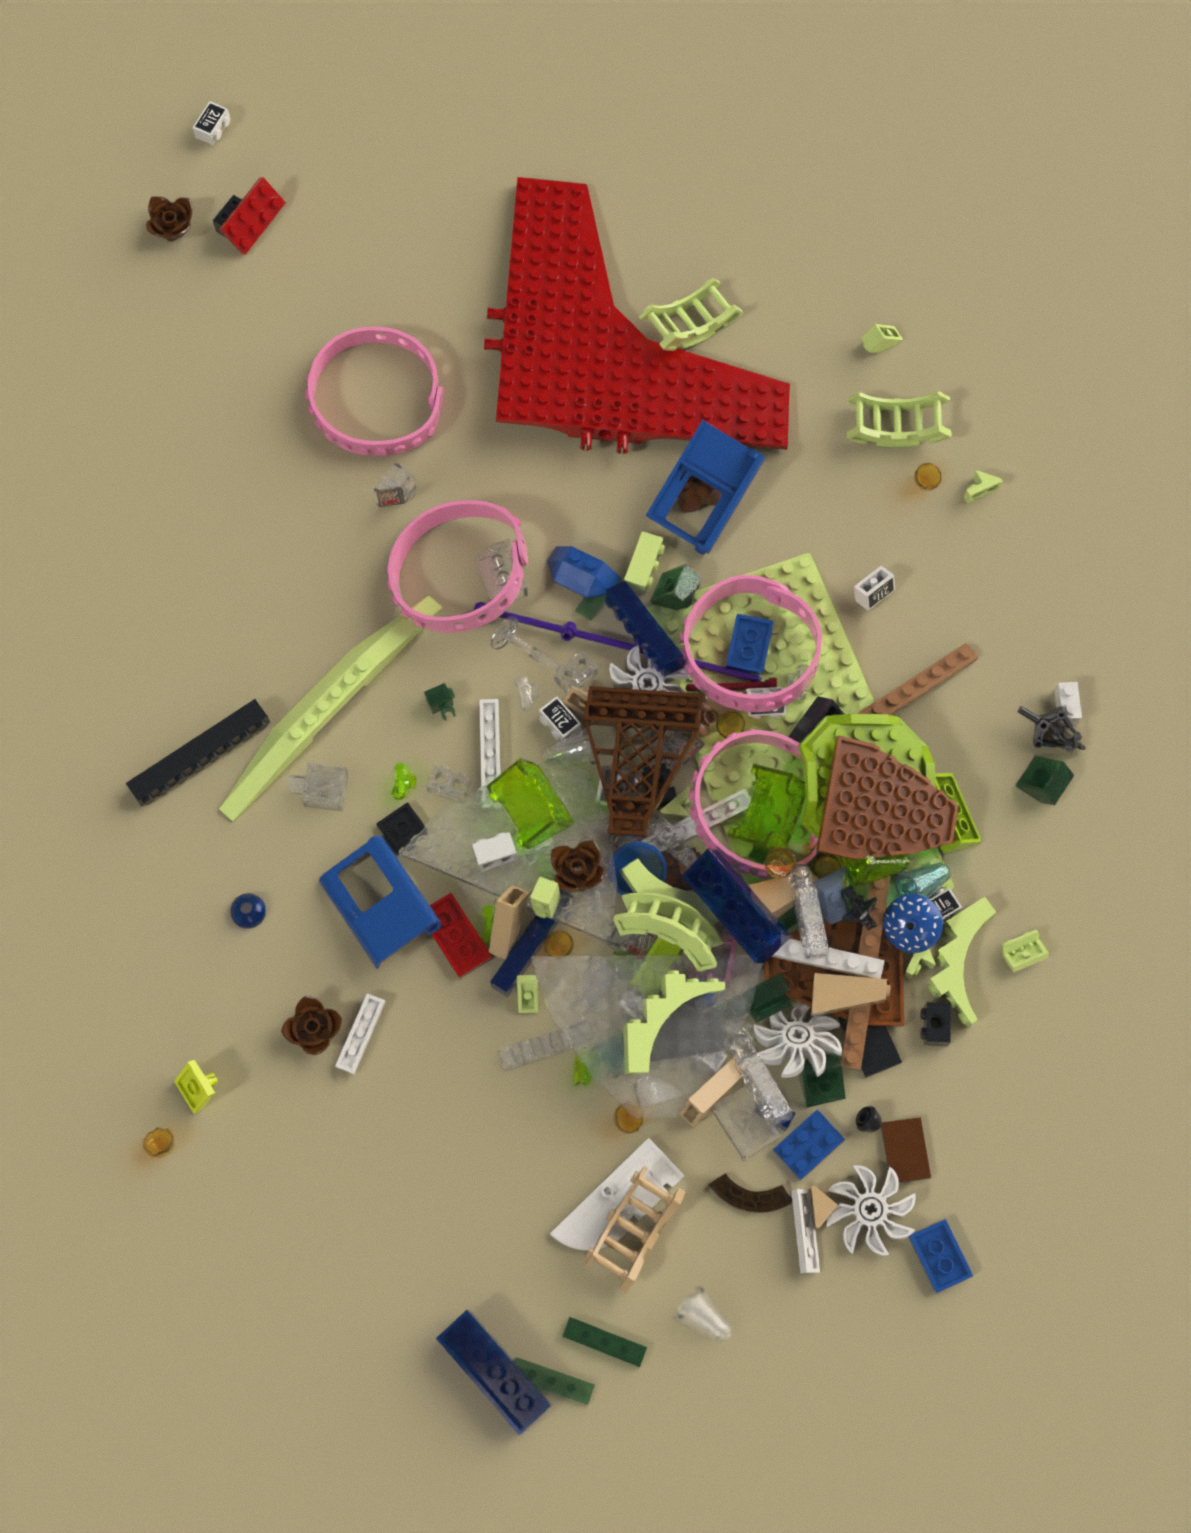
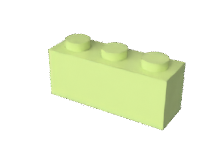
(644, 562)

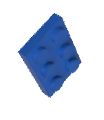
(749, 644)
(808, 1144)
(940, 1256)

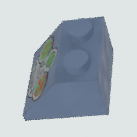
(831, 896)

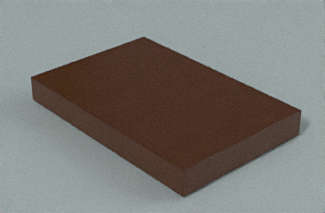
(906, 1149)

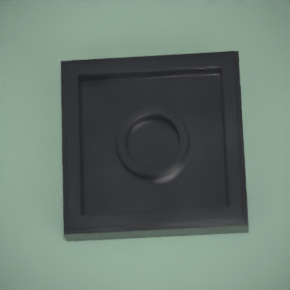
(400, 826)

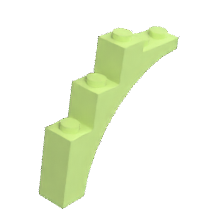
(643, 881)
(952, 956)
(641, 1036)

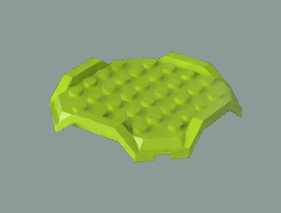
(883, 730)

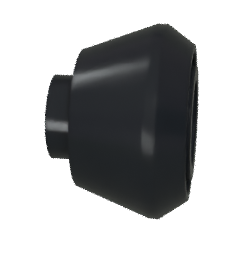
(868, 1119)

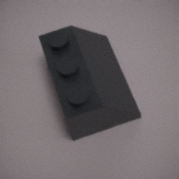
(817, 711)

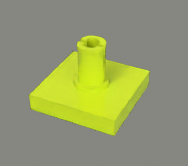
(195, 1086)

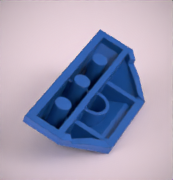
(581, 572)

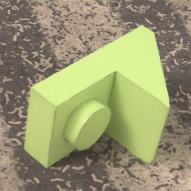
(984, 485)
(674, 809)
(924, 958)
(527, 993)

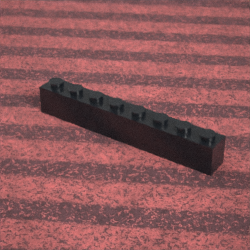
(198, 752)

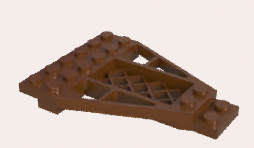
(647, 711)

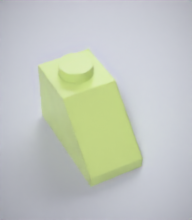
(880, 338)

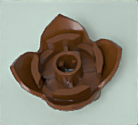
(162, 211)
(693, 496)
(586, 856)
(310, 1011)

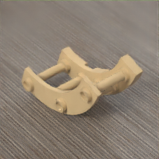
(648, 1238)

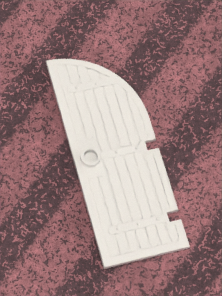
(587, 1221)

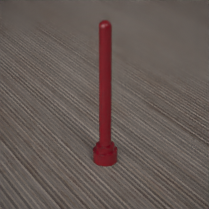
(772, 682)

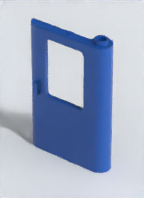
(718, 463)
(393, 919)

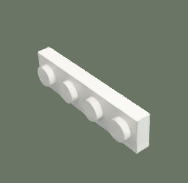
(360, 1034)
(805, 1231)

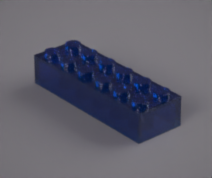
(736, 906)
(494, 1372)

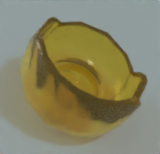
(927, 476)
(730, 723)
(780, 862)
(825, 864)
(559, 944)
(626, 1122)
(159, 1143)

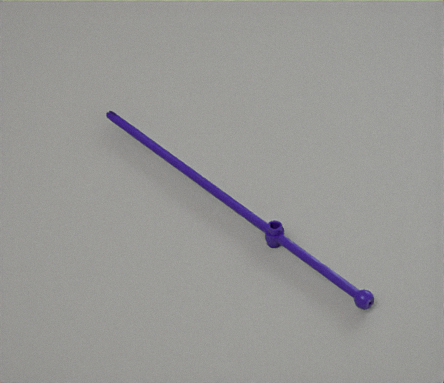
(569, 631)

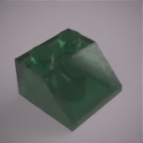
(676, 588)
(1045, 779)
(827, 1086)

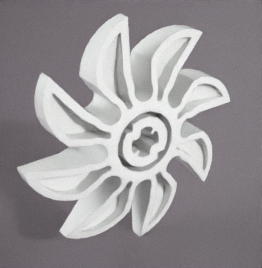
(645, 676)
(798, 1041)
(876, 1219)

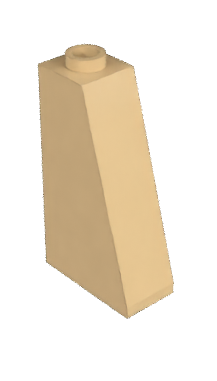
(776, 894)
(507, 921)
(843, 992)
(711, 1093)

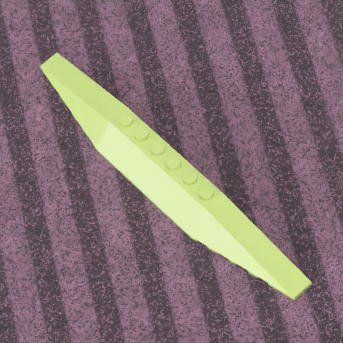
(319, 706)

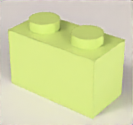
(545, 897)

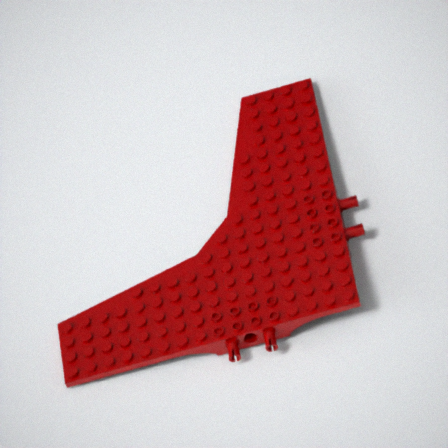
(585, 366)

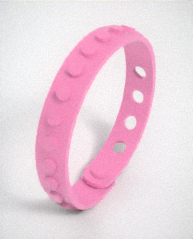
(369, 335)
(435, 517)
(776, 594)
(702, 829)

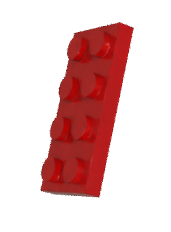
(252, 215)
(458, 937)

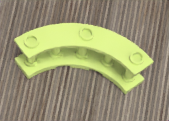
(696, 334)
(898, 438)
(695, 942)

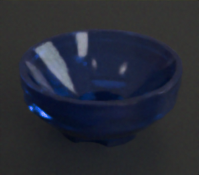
(250, 919)

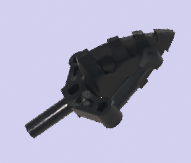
(1047, 722)
(860, 908)

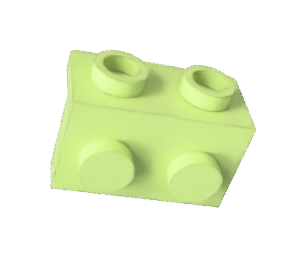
(1024, 951)

